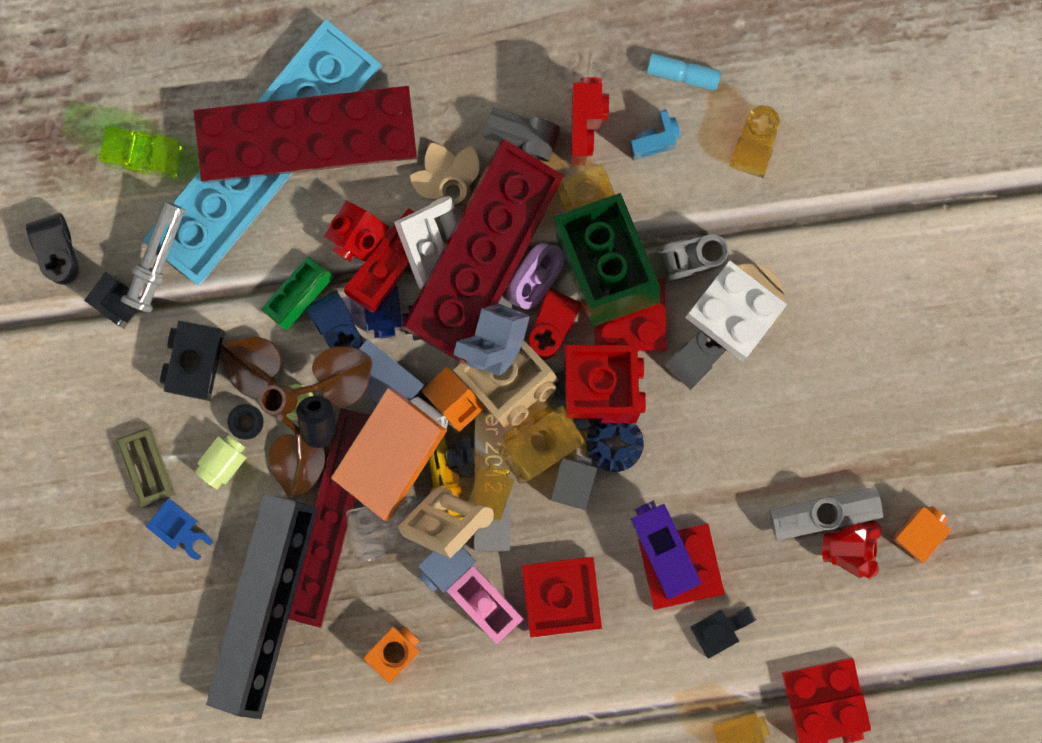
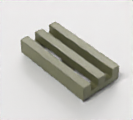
(157, 456)

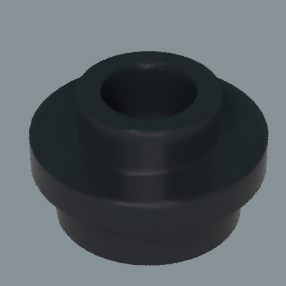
(234, 421)

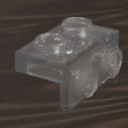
(376, 538)

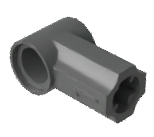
(531, 135)

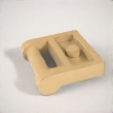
(440, 530)

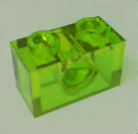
(140, 152)

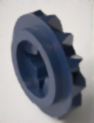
(601, 453)

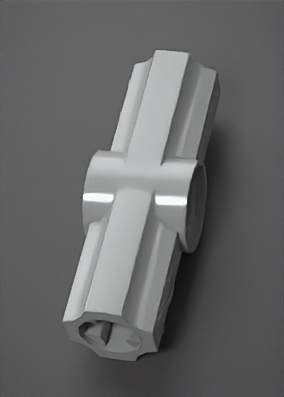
(848, 508)

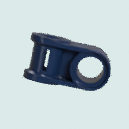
(334, 320)

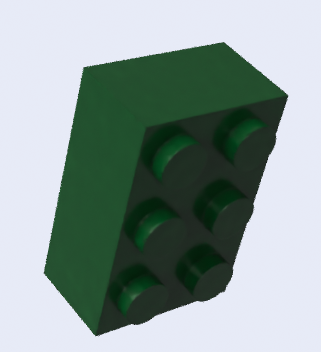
(606, 259)

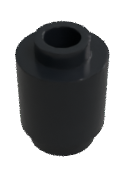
(316, 421)

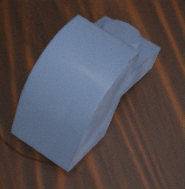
(495, 340)

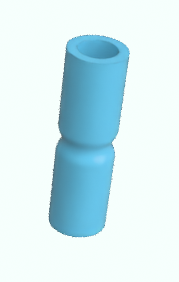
(688, 73)

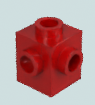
(355, 232)

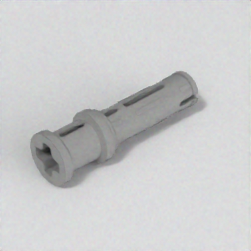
(171, 216)

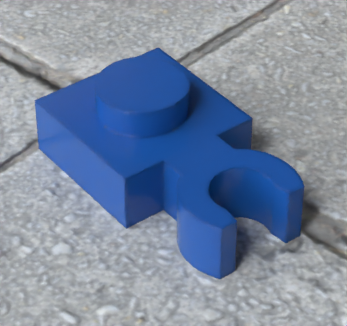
(175, 526)

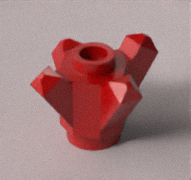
(854, 549)

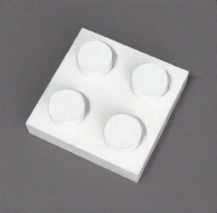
(736, 311)

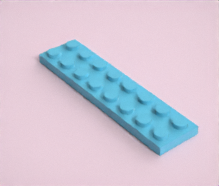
(225, 209)

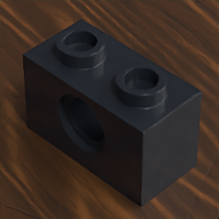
(201, 380)

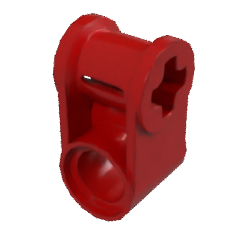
(554, 319)

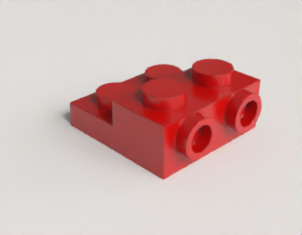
(588, 111)
(604, 382)
(826, 702)

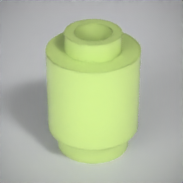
(221, 461)

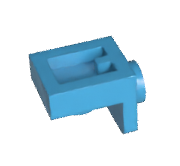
(651, 142)

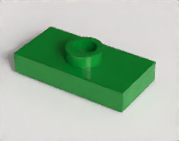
(297, 293)

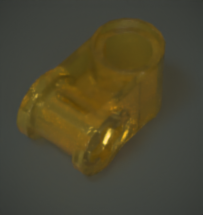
(755, 147)

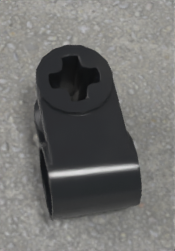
(53, 242)

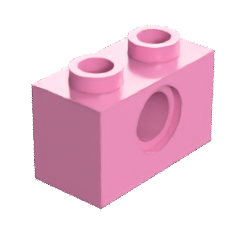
(485, 604)

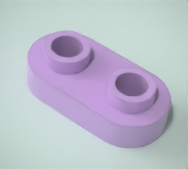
(535, 275)

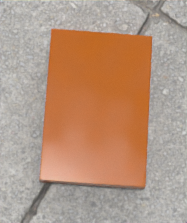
(389, 454)

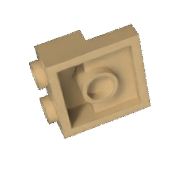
(515, 389)

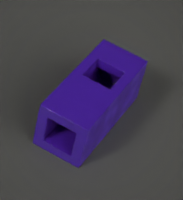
(664, 549)

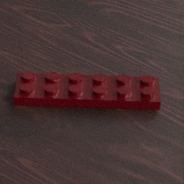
(305, 134)
(483, 248)

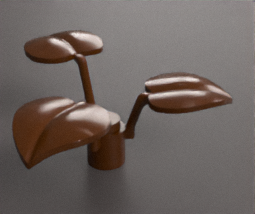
(342, 377)

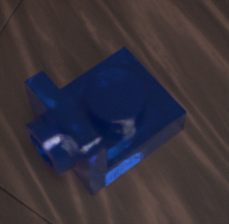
(385, 318)

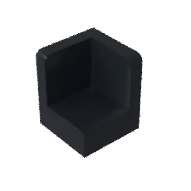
(107, 297)

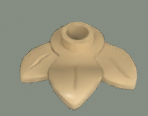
(445, 171)

